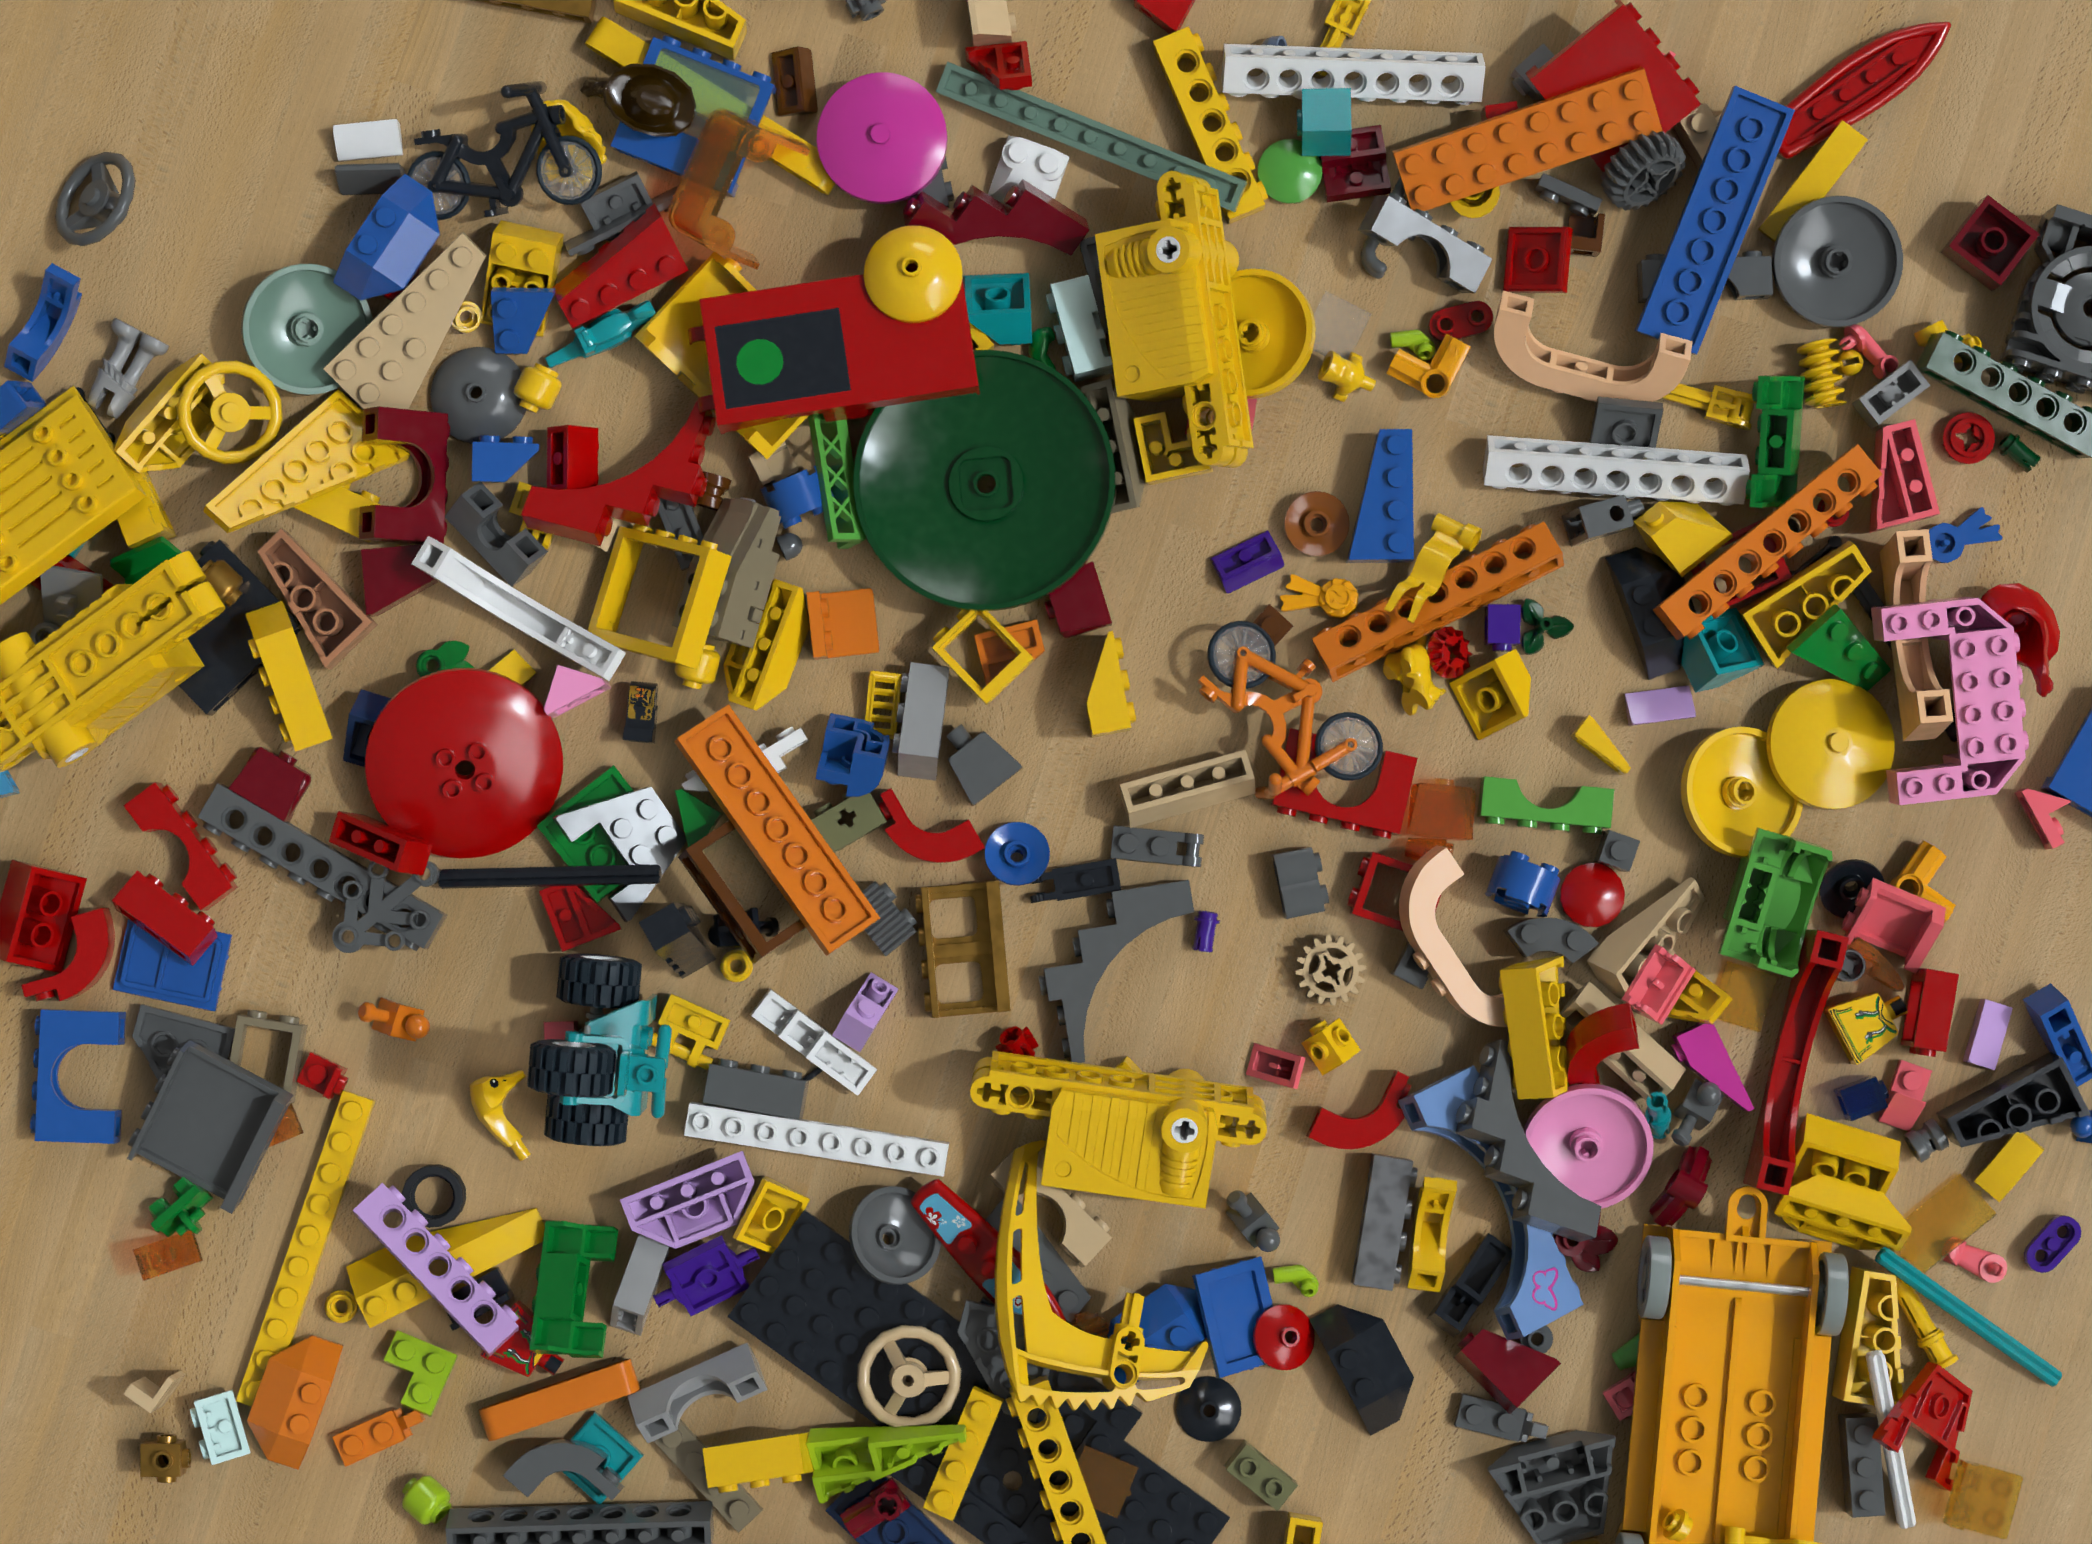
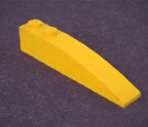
(387, 1288)

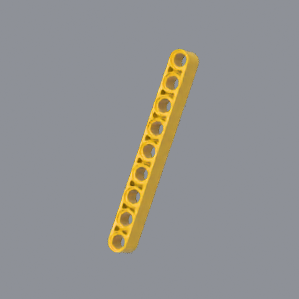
(625, 48)

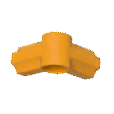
(1417, 372)
(1920, 870)

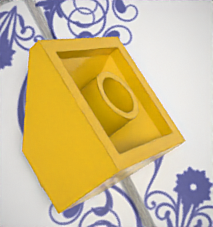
(1681, 534)
(1494, 694)

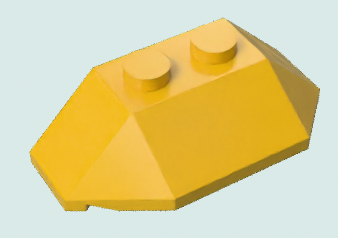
(152, 433)
(765, 671)
(1844, 1214)

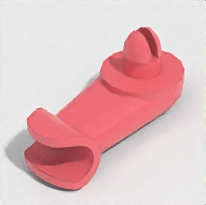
(1861, 341)
(1979, 1262)

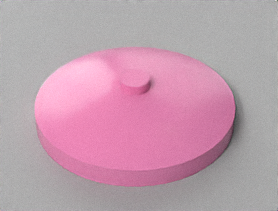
(1593, 1142)

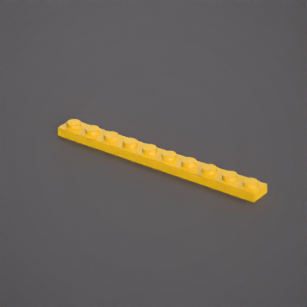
(309, 1237)

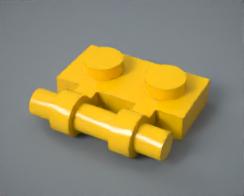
(696, 1023)

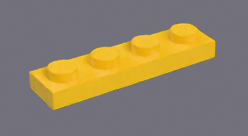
(963, 1458)

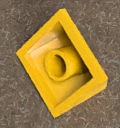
(770, 1215)

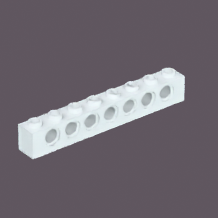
(1369, 63)
(1602, 459)
(816, 1139)

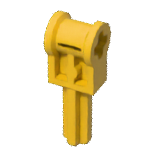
(1342, 22)
(1720, 405)

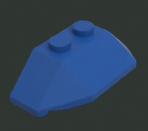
(390, 242)
(1169, 1321)

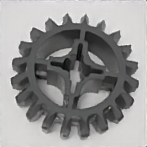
(1643, 170)

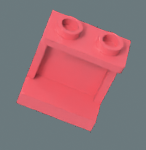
(1895, 922)

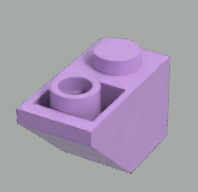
(865, 1012)

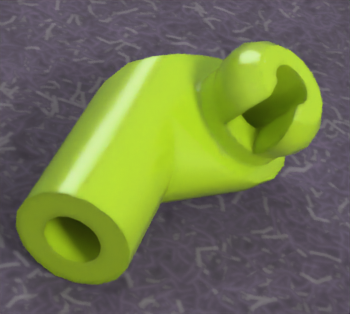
(1414, 340)
(1299, 1276)

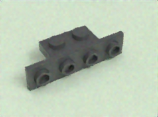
(614, 209)

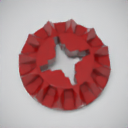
(1981, 431)
(1439, 652)

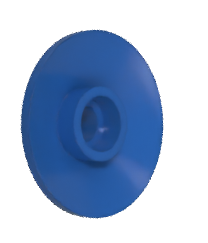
(1022, 839)

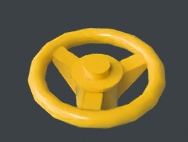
(229, 412)

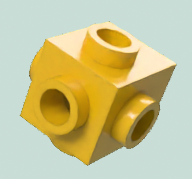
(1330, 1045)

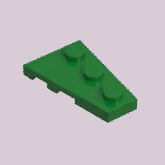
(1840, 649)

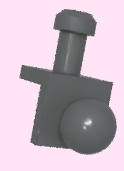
(1696, 1110)
(1253, 1221)

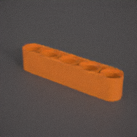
(559, 1399)

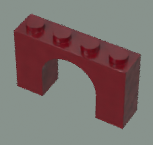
(425, 439)

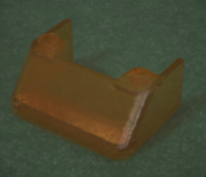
(709, 175)

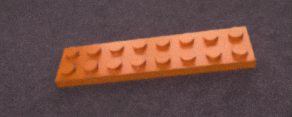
(1527, 140)
(777, 829)

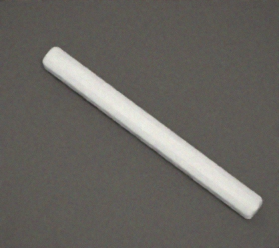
(1894, 1461)

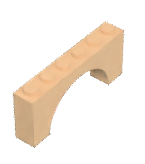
(1922, 701)

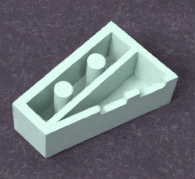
(1079, 329)

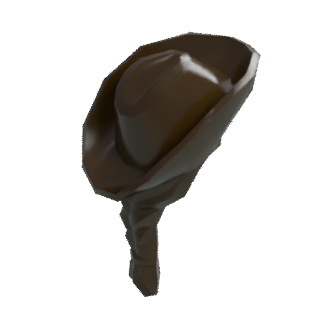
(646, 99)

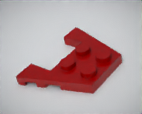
(1938, 1409)

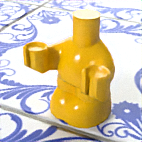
(1345, 374)

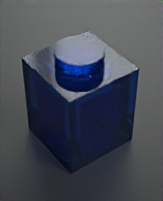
(1862, 1097)

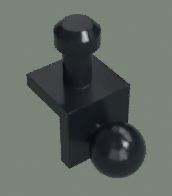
(722, 937)

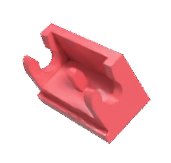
(1658, 984)

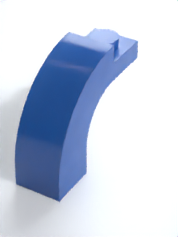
(47, 326)

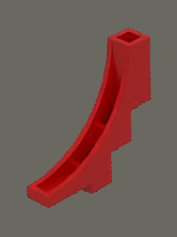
(634, 498)

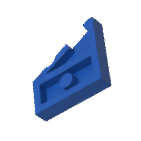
(517, 317)

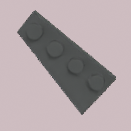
(1056, 1273)

